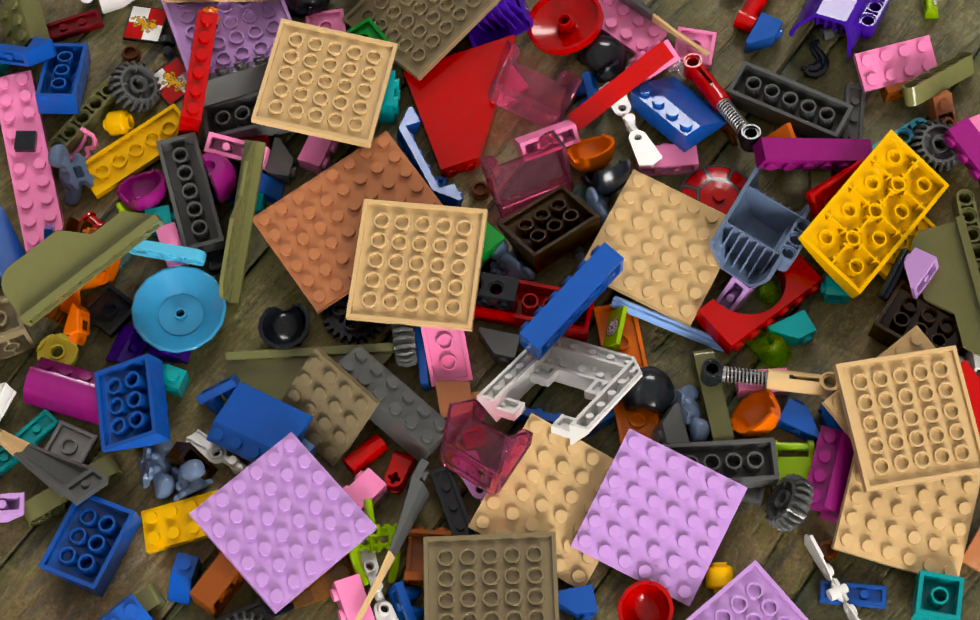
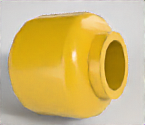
(118, 123)
(718, 576)

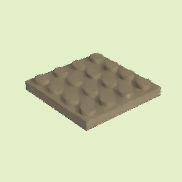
(335, 401)

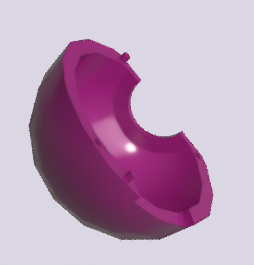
(221, 174)
(143, 190)

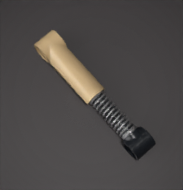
(772, 379)

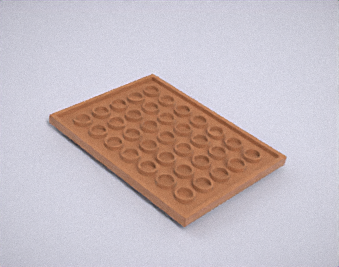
(319, 222)

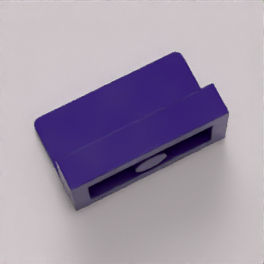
(126, 346)

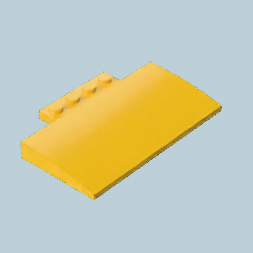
(874, 215)

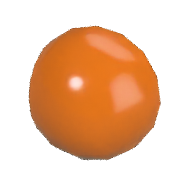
(592, 153)
(756, 414)

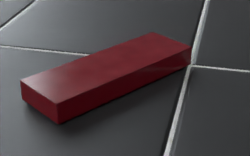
(75, 25)

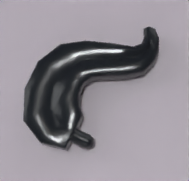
(821, 65)

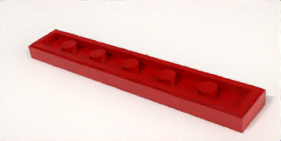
(621, 86)

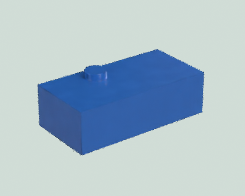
(63, 79)

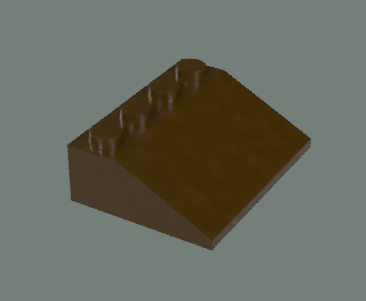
(550, 228)
(905, 312)

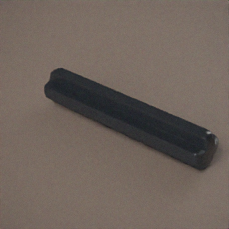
(893, 276)

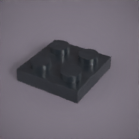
(110, 309)

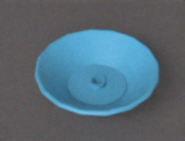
(175, 292)

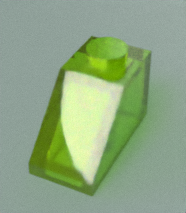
(770, 349)

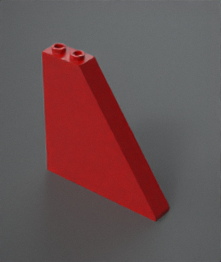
(457, 105)

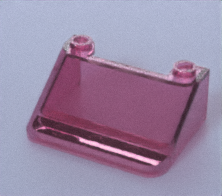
(530, 92)
(528, 176)
(478, 449)

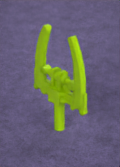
(373, 543)

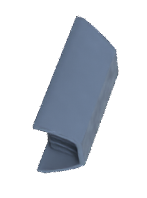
(758, 236)

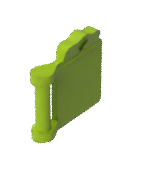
(794, 465)

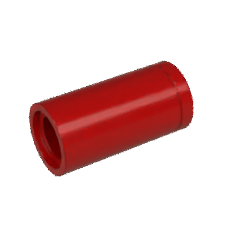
(365, 454)

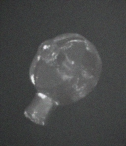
(678, 70)

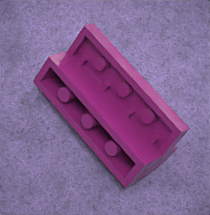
(62, 389)
(830, 471)

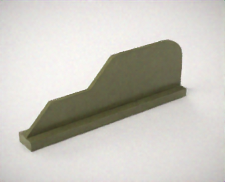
(241, 222)
(70, 261)
(957, 280)
(275, 370)

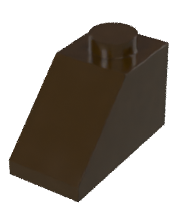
(185, 451)

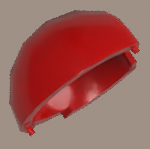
(645, 602)

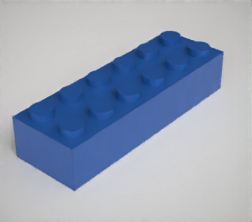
(571, 300)

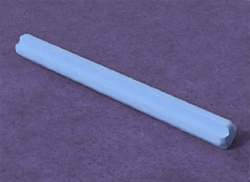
(665, 322)

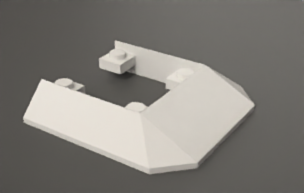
(596, 370)

